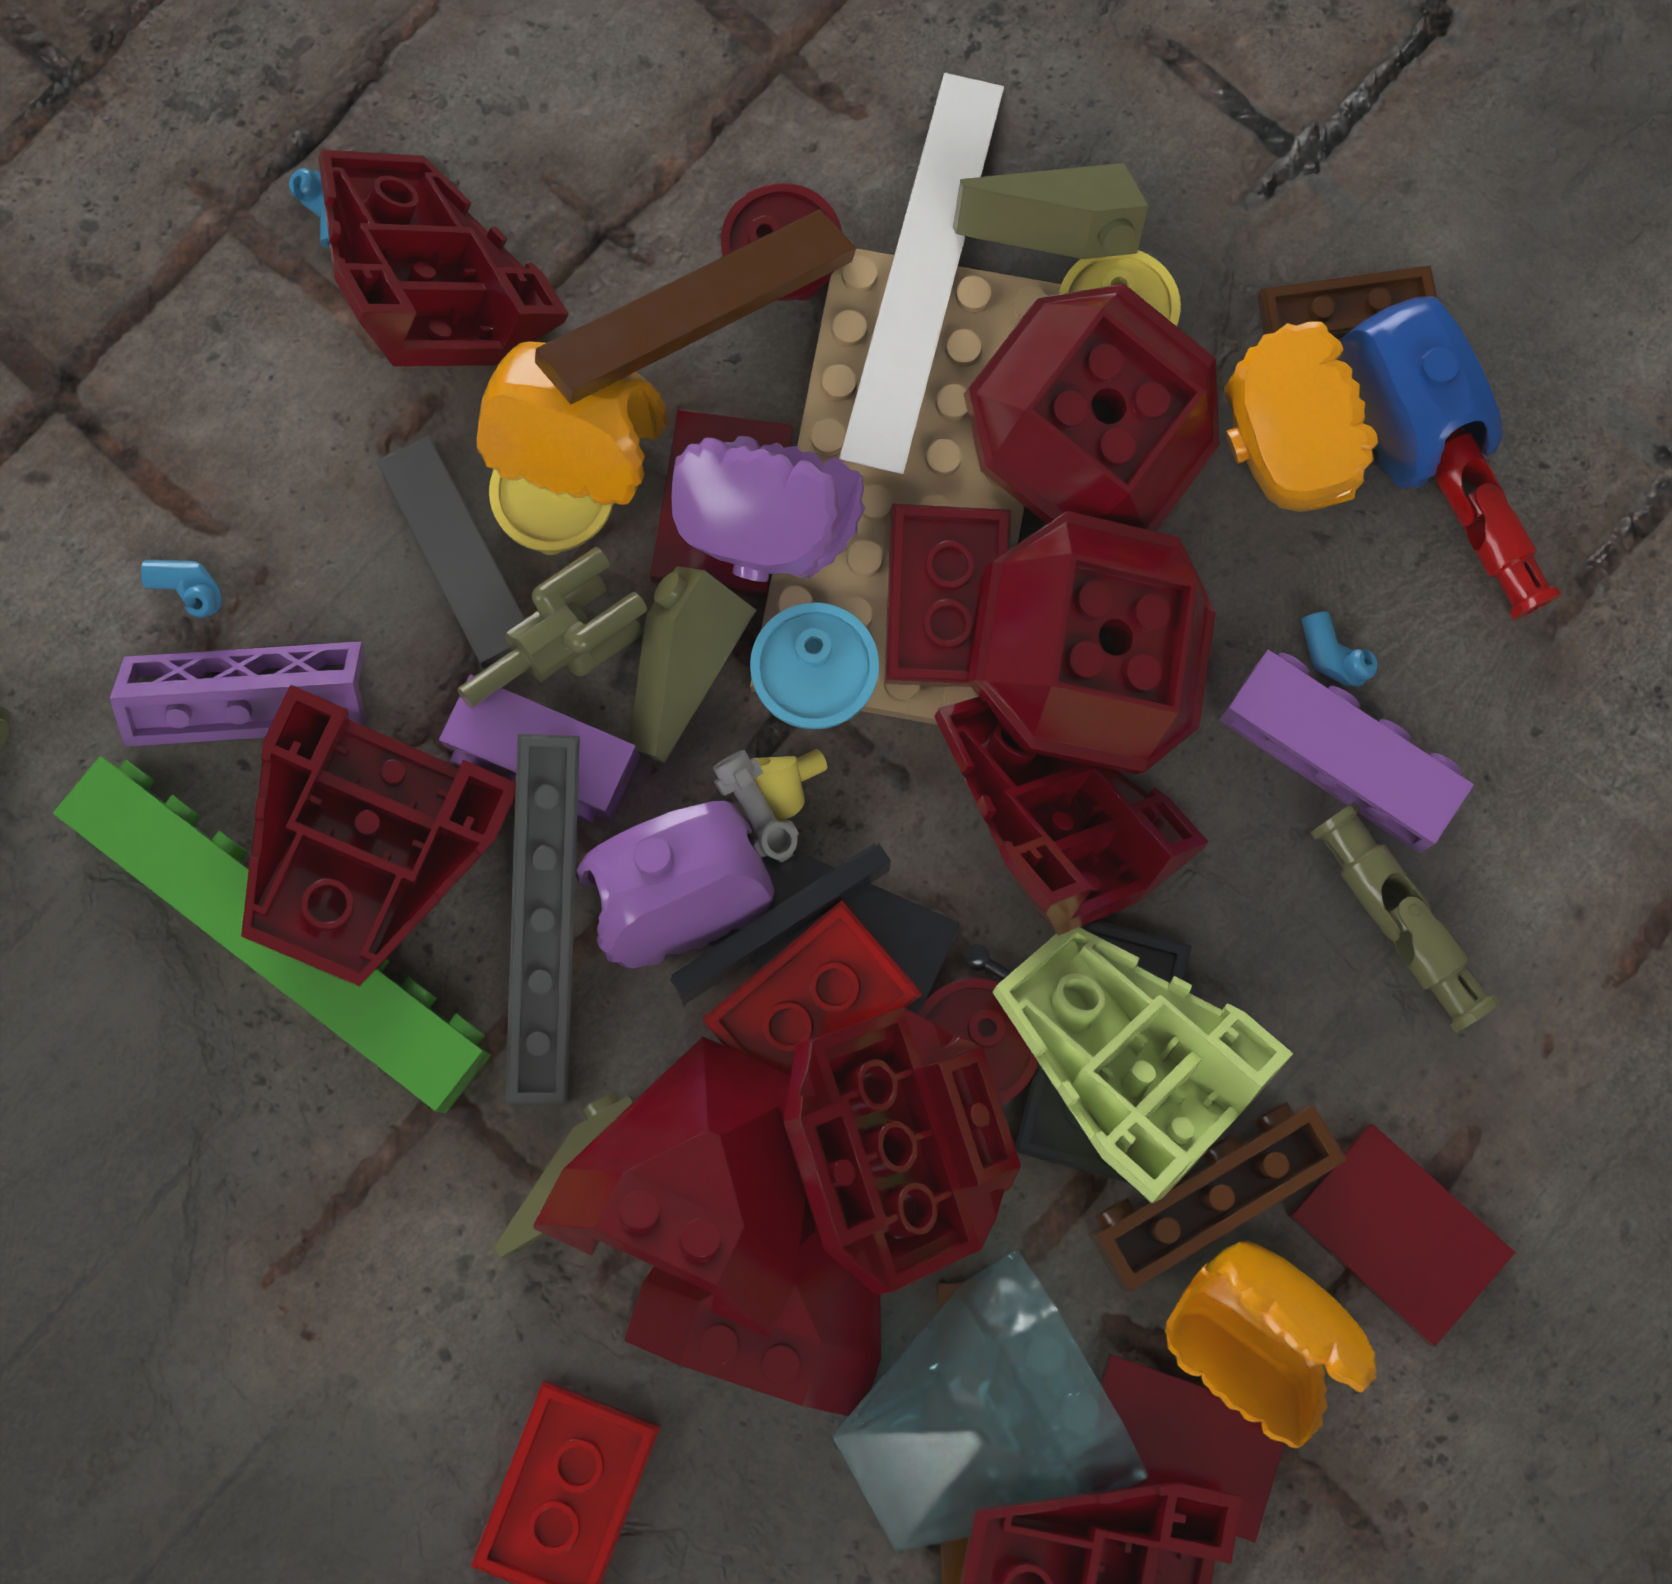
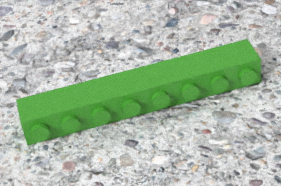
(208, 886)

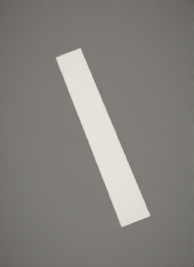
(920, 278)

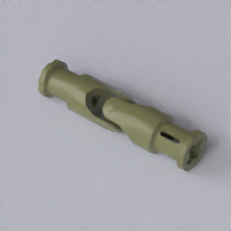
(1419, 937)

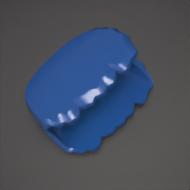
(1419, 387)

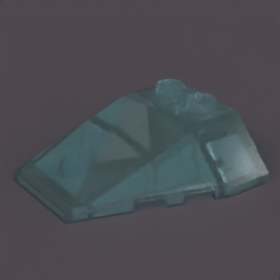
(984, 1415)

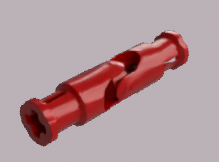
(1492, 525)

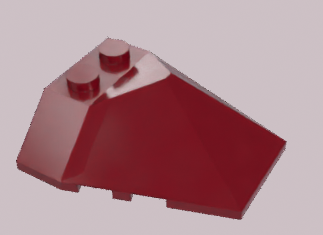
(424, 268)
(1067, 830)
(357, 837)
(695, 1185)
(817, 1356)
(1105, 1538)

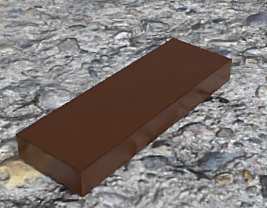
(1342, 301)

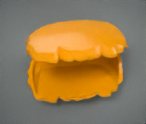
(1300, 419)
(564, 446)
(1262, 1340)

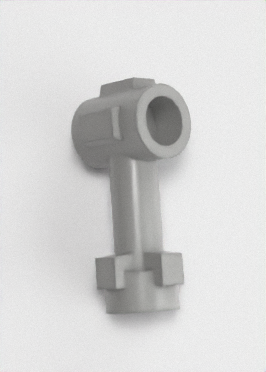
(768, 835)

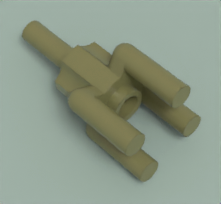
(560, 630)

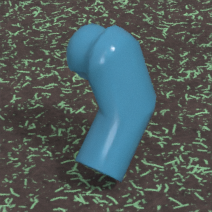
(189, 580)

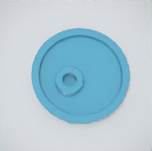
(814, 665)

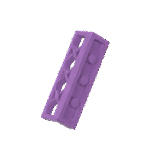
(234, 702)

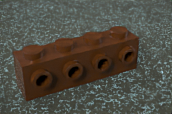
(1216, 1196)

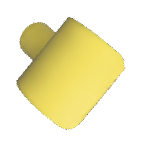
(783, 781)

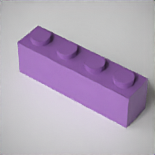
(1347, 751)

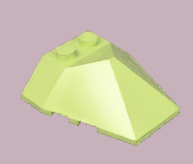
(1137, 1056)

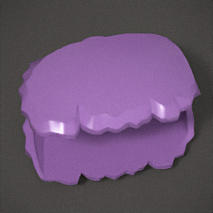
(765, 506)
(676, 883)

